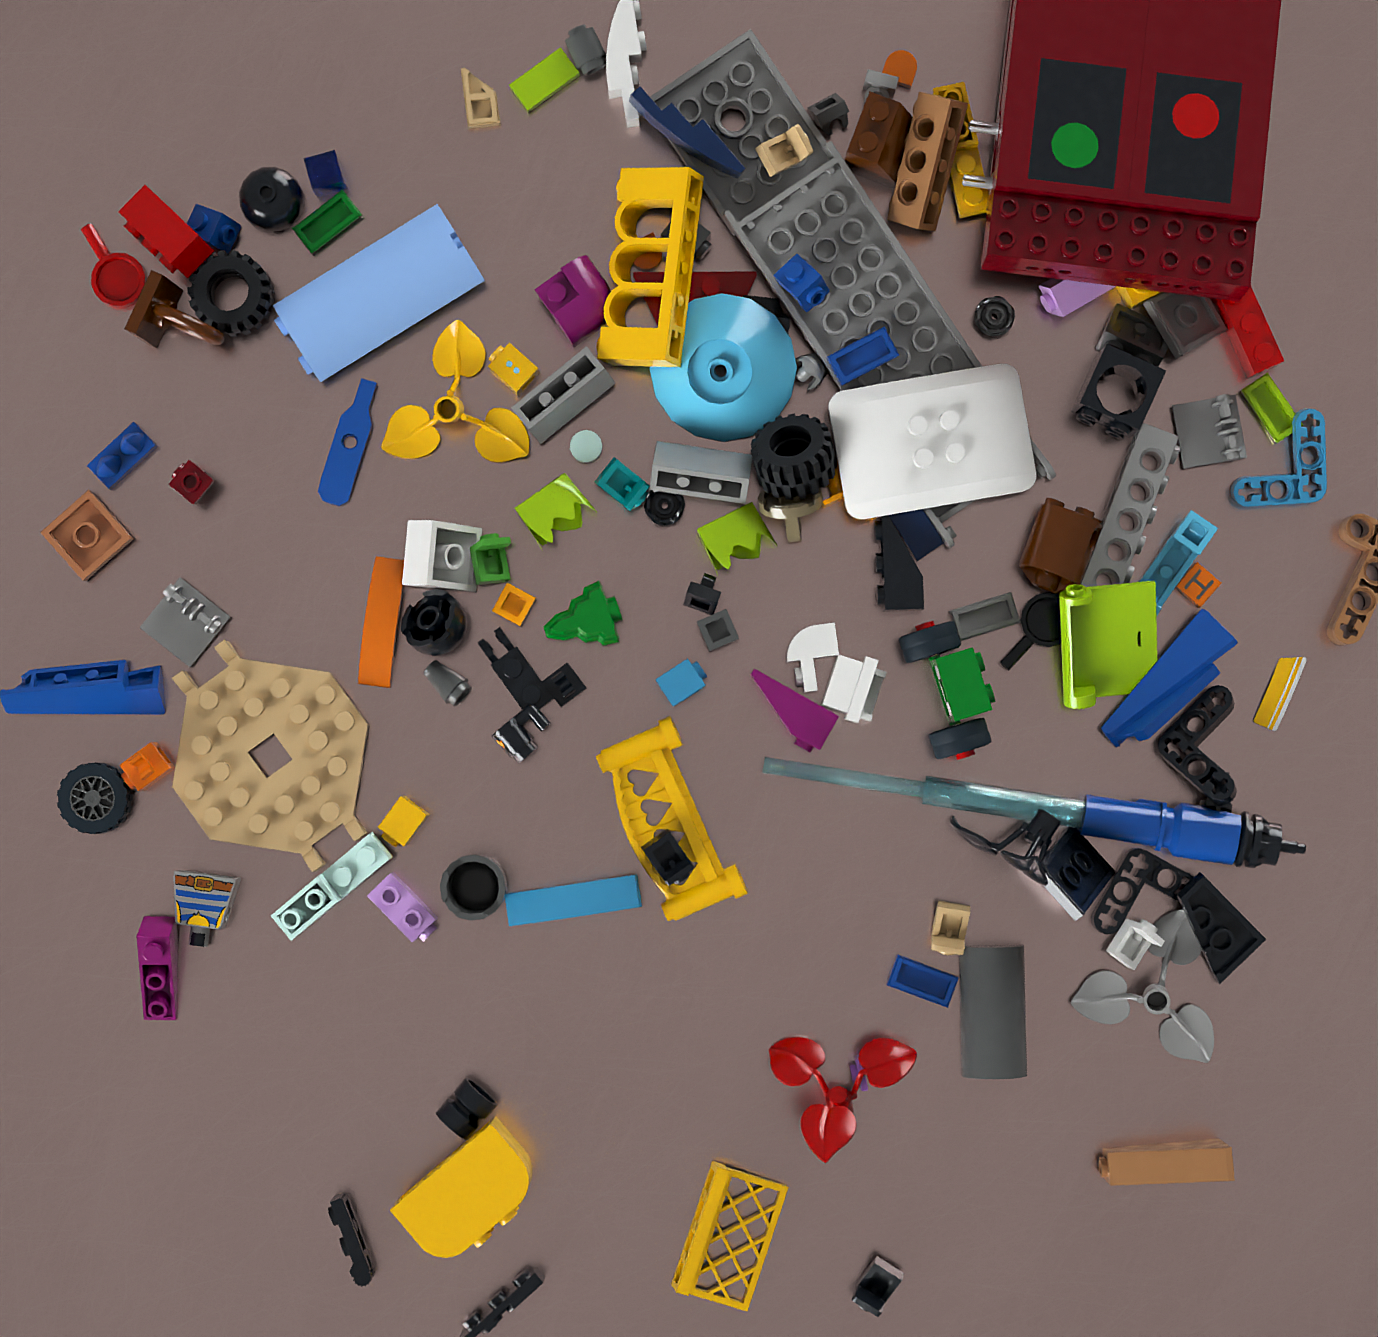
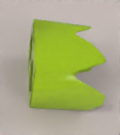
(553, 507)
(734, 535)

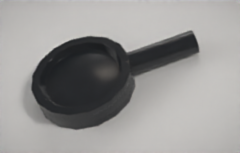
(1039, 625)

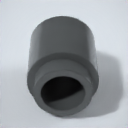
(586, 49)

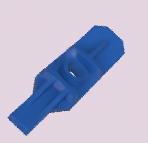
(344, 462)

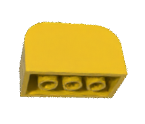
(467, 1193)

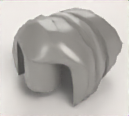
(810, 365)

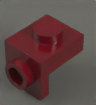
(191, 481)

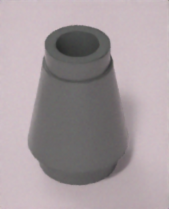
(448, 683)

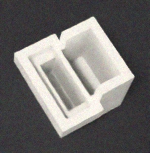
(853, 687)

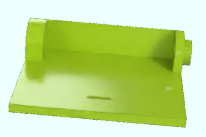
(1102, 639)

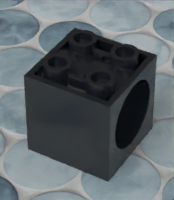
(1142, 376)

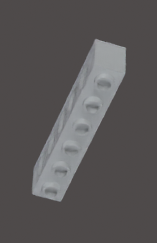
(1164, 449)

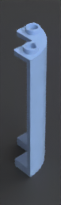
(377, 293)

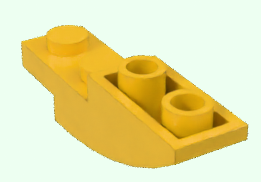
(967, 160)

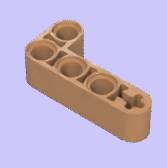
(1357, 583)

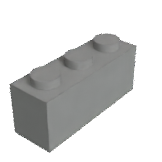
(563, 395)
(700, 472)

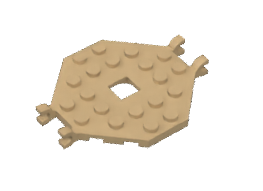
(226, 785)

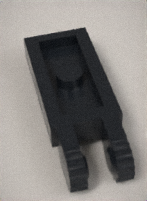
(517, 673)
(352, 1242)

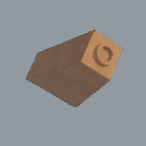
(1168, 1163)

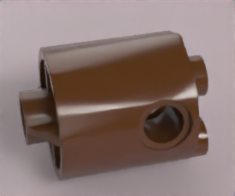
(1060, 546)

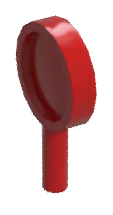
(116, 276)

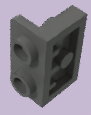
(1133, 335)

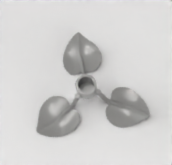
(1105, 999)

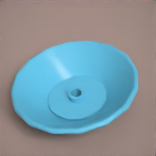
(757, 362)

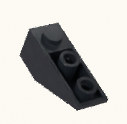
(901, 578)

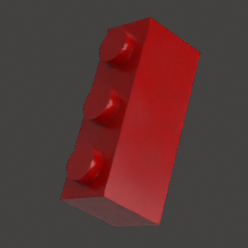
(164, 232)
(1249, 334)

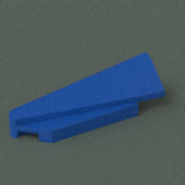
(1171, 681)
(88, 690)

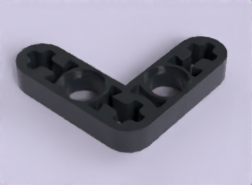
(1191, 740)
(1146, 876)

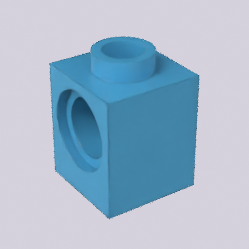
(682, 681)

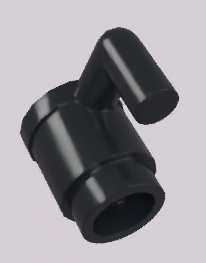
(515, 737)

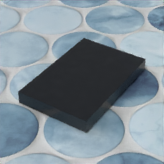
(1075, 872)

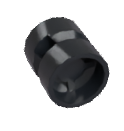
(466, 1109)

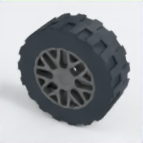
(94, 798)

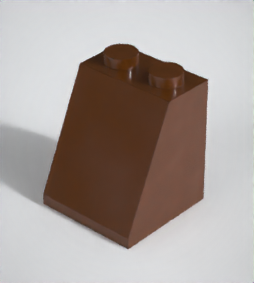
(879, 140)

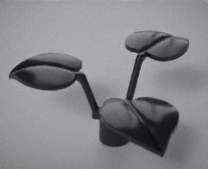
(1038, 834)

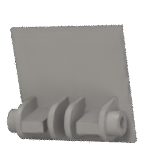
(1209, 431)
(184, 622)

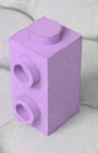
(1066, 296)
(403, 908)

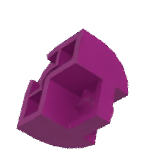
(576, 299)

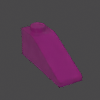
(800, 716)

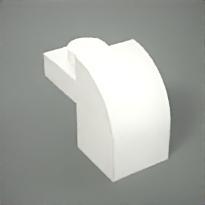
(811, 644)

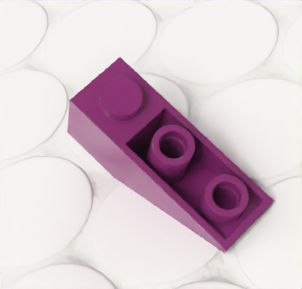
(158, 967)

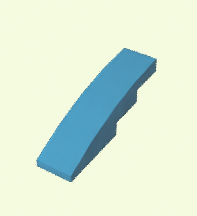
(573, 900)

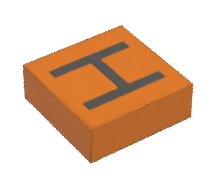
(1198, 584)

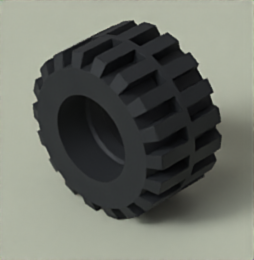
(212, 274)
(793, 456)

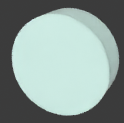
(586, 446)

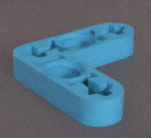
(1296, 480)

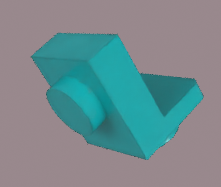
(623, 484)

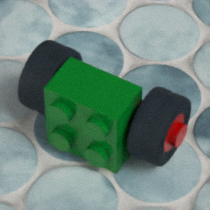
(959, 687)

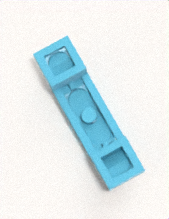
(1178, 555)

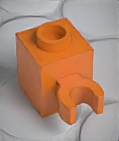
(146, 767)

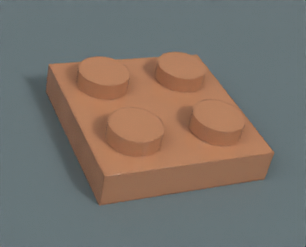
(86, 535)

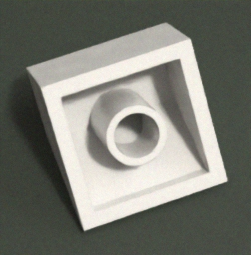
(440, 555)

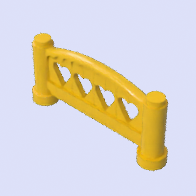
(652, 753)

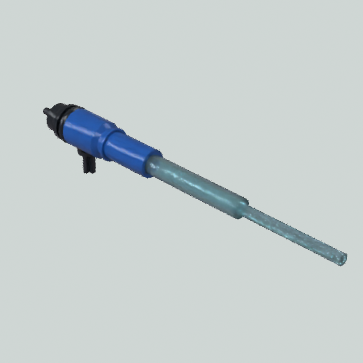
(1187, 830)

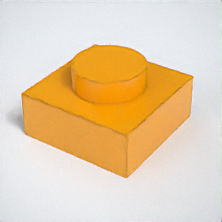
(514, 604)

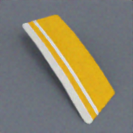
(1279, 692)

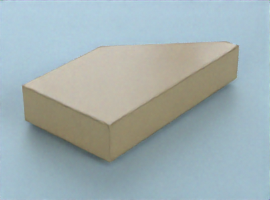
(479, 102)

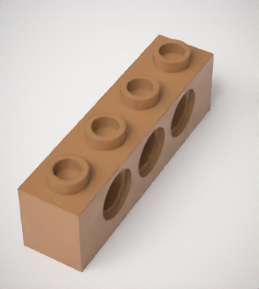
(933, 177)

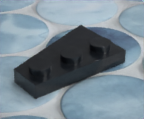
(1218, 927)
(524, 1286)

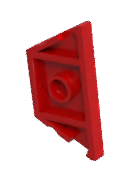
(702, 285)

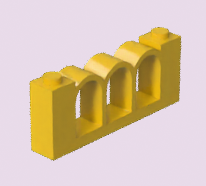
(640, 191)

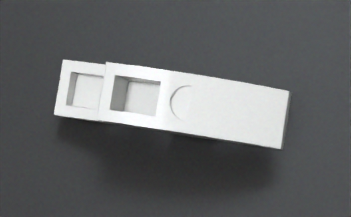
(622, 49)

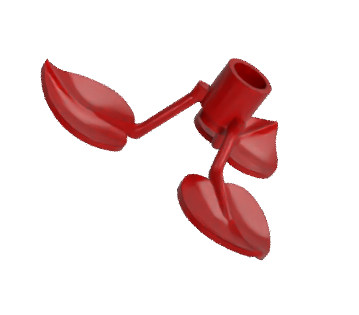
(834, 1125)

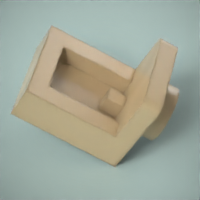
(784, 150)
(950, 928)

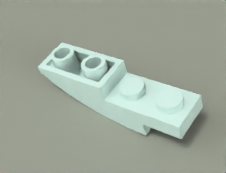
(331, 886)

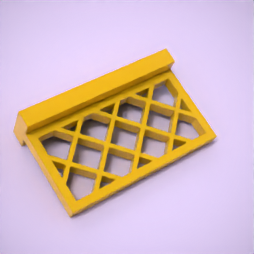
(702, 1229)

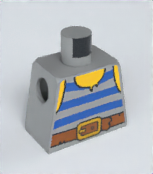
(203, 902)

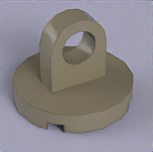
(789, 510)

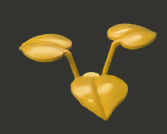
(411, 430)

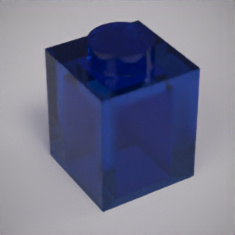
(325, 173)

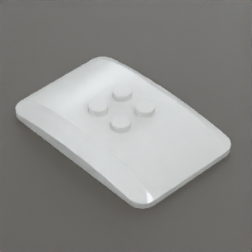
(932, 441)

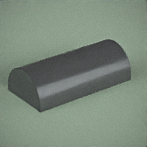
(993, 1012)

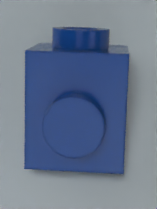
(214, 227)
(802, 282)

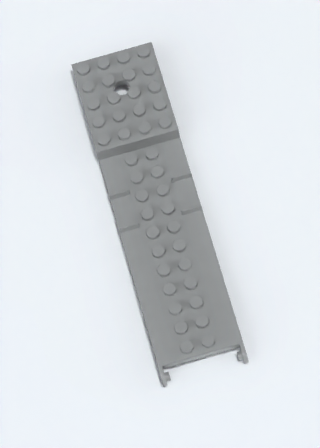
(826, 220)

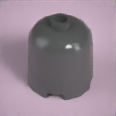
(473, 887)

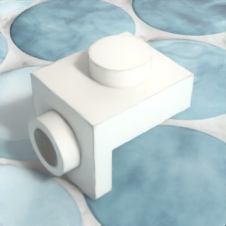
(1133, 941)

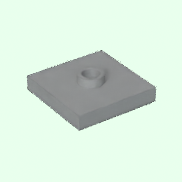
(1184, 320)

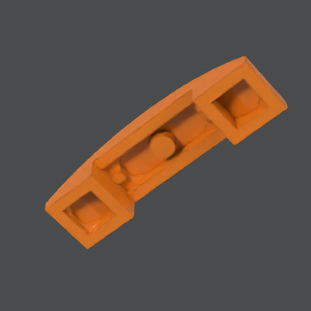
(381, 623)

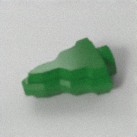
(588, 618)

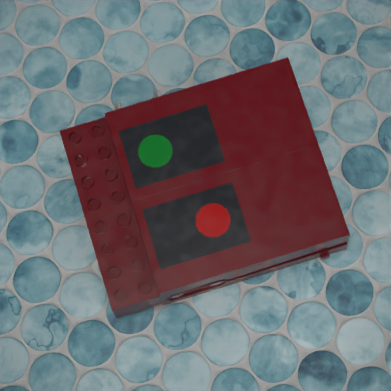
(1131, 143)

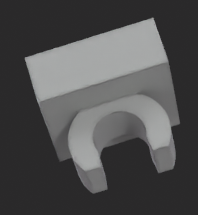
(880, 84)

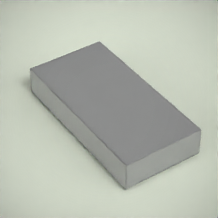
(985, 616)

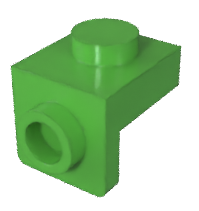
(490, 559)

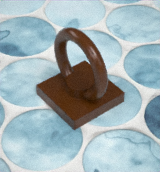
(158, 311)

